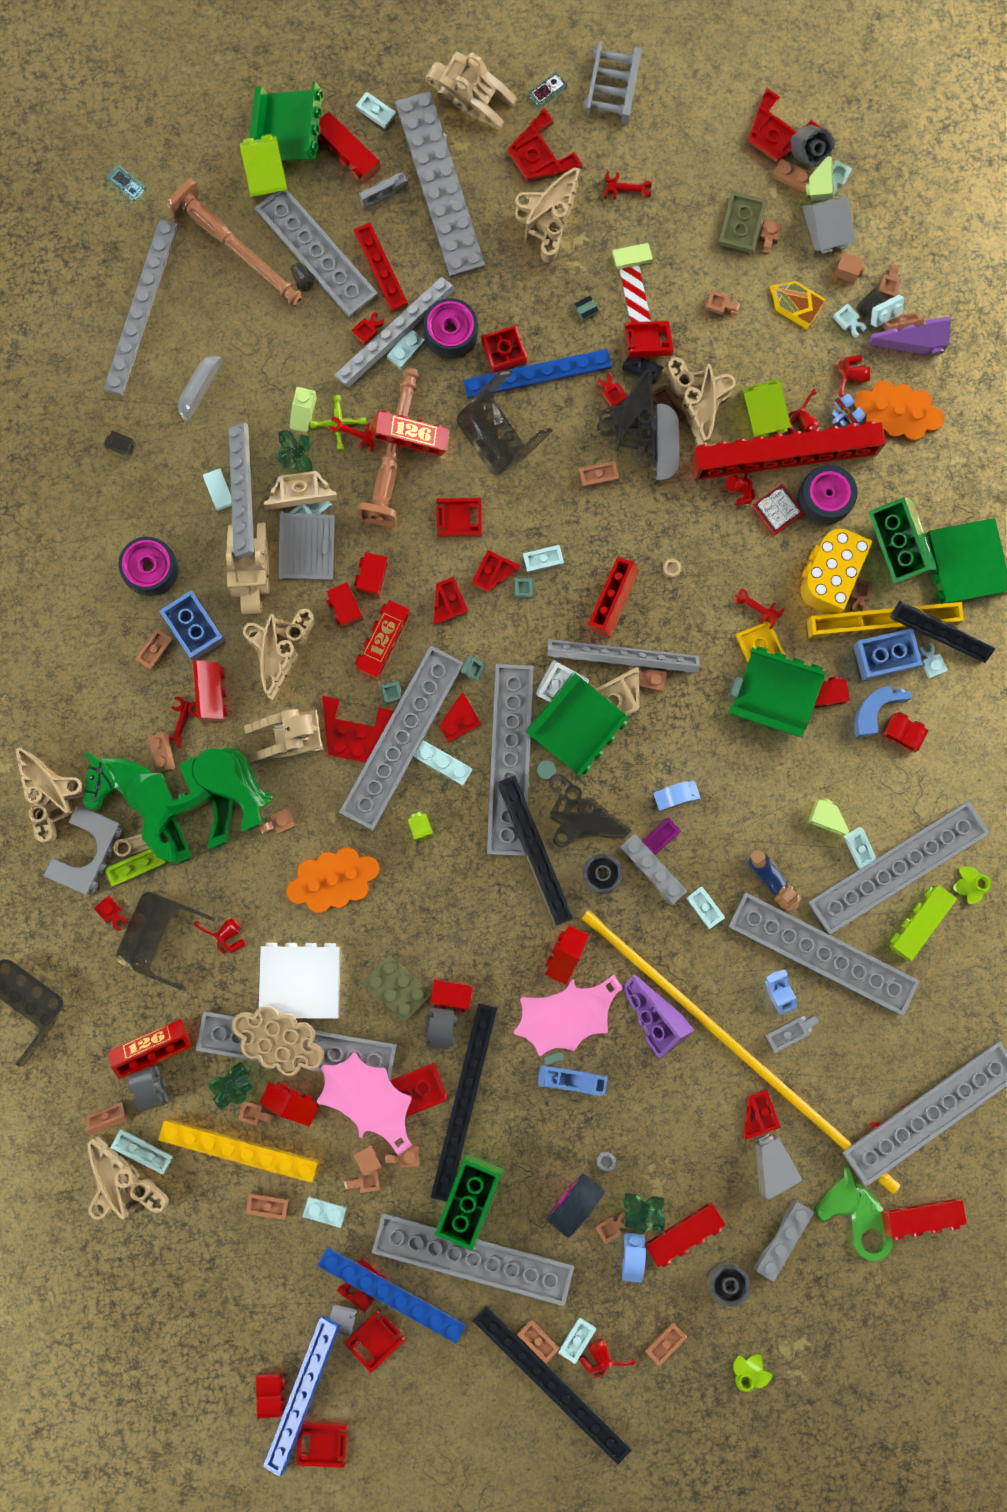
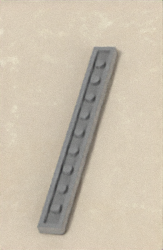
(140, 307)

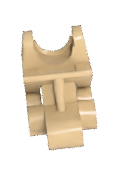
(470, 87)
(549, 212)
(709, 392)
(249, 575)
(273, 661)
(293, 731)
(42, 782)
(112, 1184)

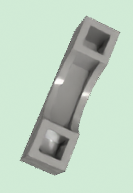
(655, 871)
(776, 1253)

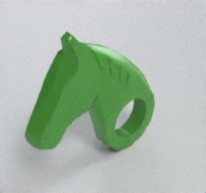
(853, 1199)

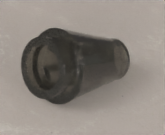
(302, 278)

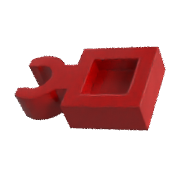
(365, 330)
(613, 392)
(109, 910)

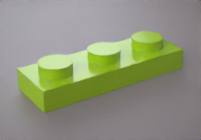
(133, 867)

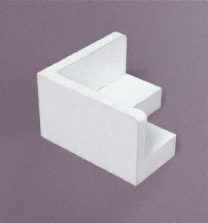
(554, 679)

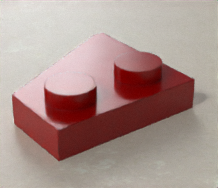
(493, 571)
(448, 601)
(459, 719)
(759, 1115)

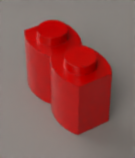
(905, 732)
(270, 1395)

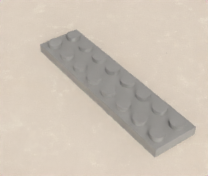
(316, 252)

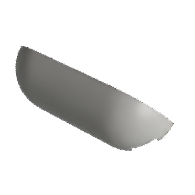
(198, 386)
(666, 442)

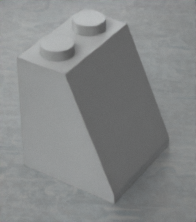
(830, 224)
(774, 1167)

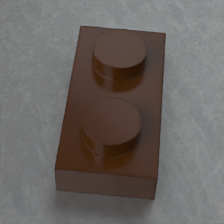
(664, 396)

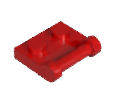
(360, 1298)

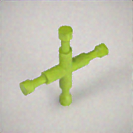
(337, 413)

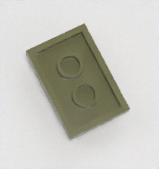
(742, 222)
(397, 988)

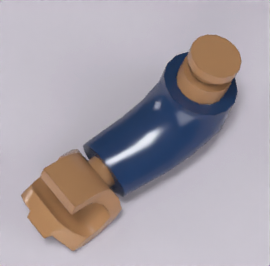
(771, 876)

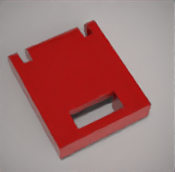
(644, 339)
(455, 517)
(377, 1337)
(326, 1444)

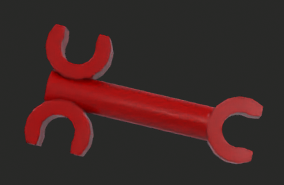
(613, 185)
(354, 432)
(769, 614)
(185, 708)

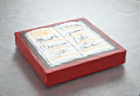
(778, 509)

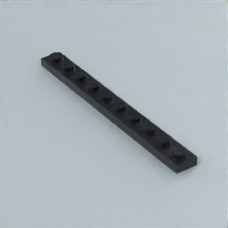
(463, 1102)
(552, 1384)

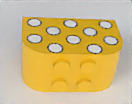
(833, 570)

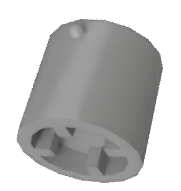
(345, 1317)

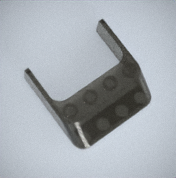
(491, 431)
(146, 932)
(31, 1000)

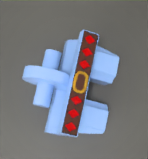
(843, 405)

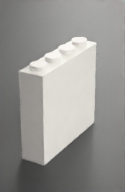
(301, 979)

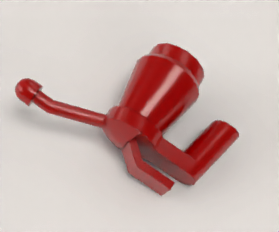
(857, 373)
(805, 419)
(744, 485)
(229, 929)
(600, 1352)

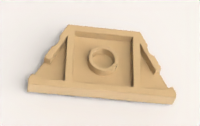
(299, 490)
(623, 691)

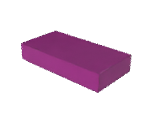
(661, 836)

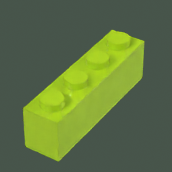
(922, 923)

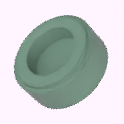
(546, 769)

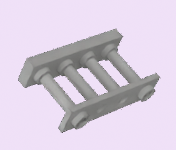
(629, 76)

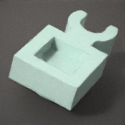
(840, 174)
(847, 318)
(933, 663)

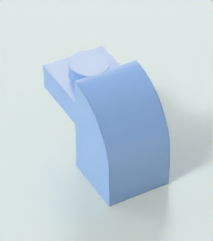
(676, 795)
(780, 992)
(634, 1257)

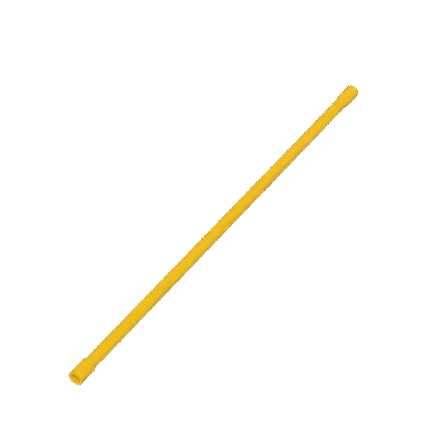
(596, 924)

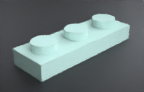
(443, 763)
(142, 1151)

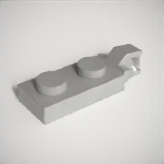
(382, 190)
(791, 1032)

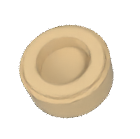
(672, 568)

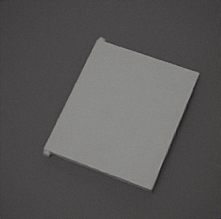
(306, 546)

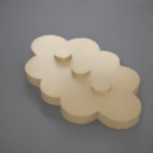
(277, 1040)

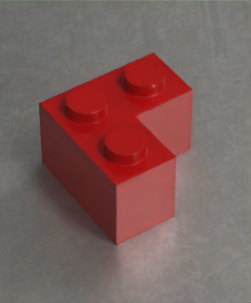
(566, 954)
(289, 1103)

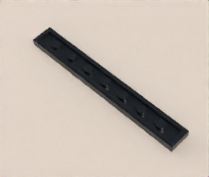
(534, 850)

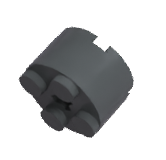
(812, 145)
(613, 873)
(439, 1028)
(148, 1088)
(721, 1292)

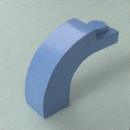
(866, 715)
(572, 1080)

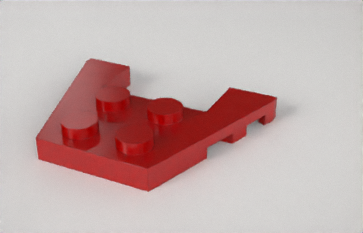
(769, 132)
(534, 156)
(351, 739)

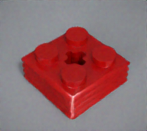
(507, 338)

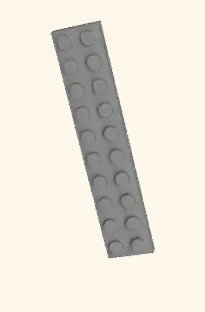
(440, 184)
(401, 738)
(509, 752)
(898, 867)
(824, 954)
(218, 1038)
(929, 1115)
(485, 1264)

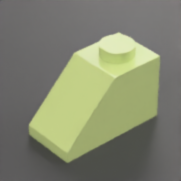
(821, 182)
(302, 409)
(828, 817)

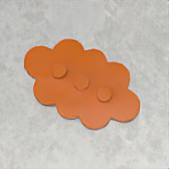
(900, 410)
(333, 880)

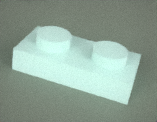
(375, 110)
(887, 310)
(405, 349)
(543, 559)
(860, 847)
(705, 907)
(324, 1212)
(577, 1340)

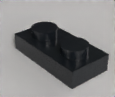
(638, 366)

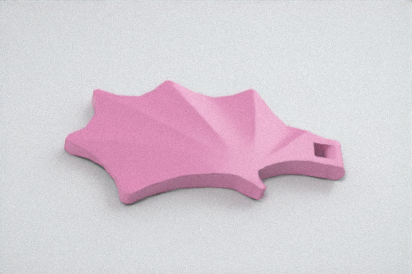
(566, 1016)
(367, 1099)

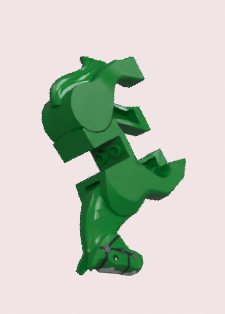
(210, 776)

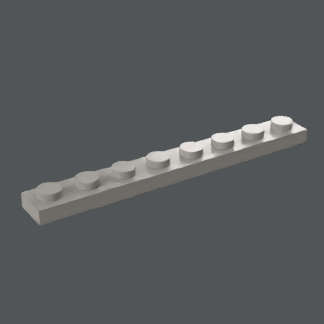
(393, 333)
(241, 491)
(623, 655)

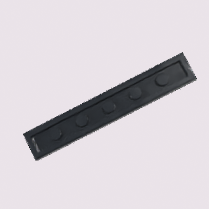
(942, 631)

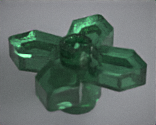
(293, 451)
(232, 1087)
(643, 1214)

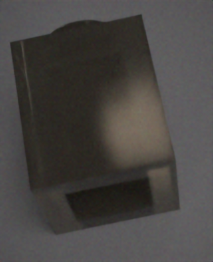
(871, 300)
(119, 445)

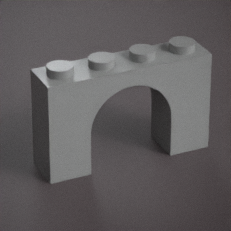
(85, 878)

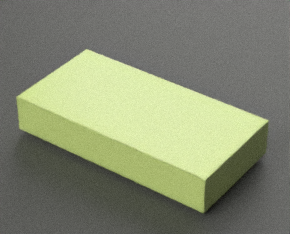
(632, 256)

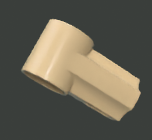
(134, 843)

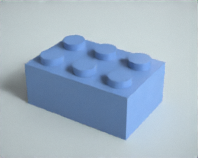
(192, 626)
(887, 654)

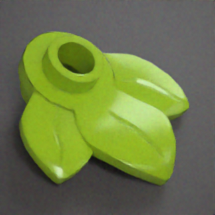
(969, 884)
(753, 1371)

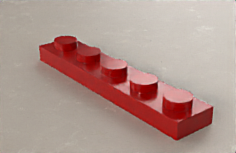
(380, 267)

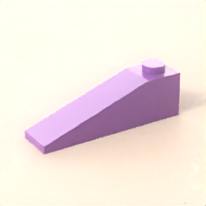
(923, 339)
(660, 1020)

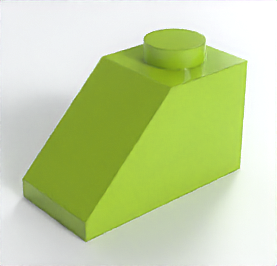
(420, 827)

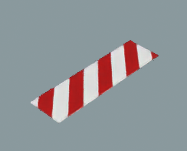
(635, 294)

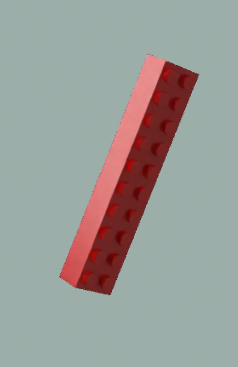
(787, 450)

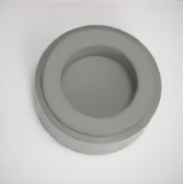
(606, 1161)

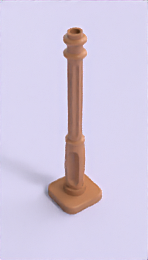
(185, 201)
(378, 511)

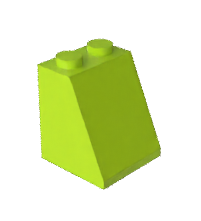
(263, 165)
(767, 408)

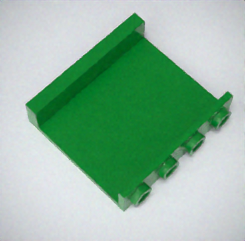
(291, 118)
(968, 561)
(778, 692)
(577, 724)

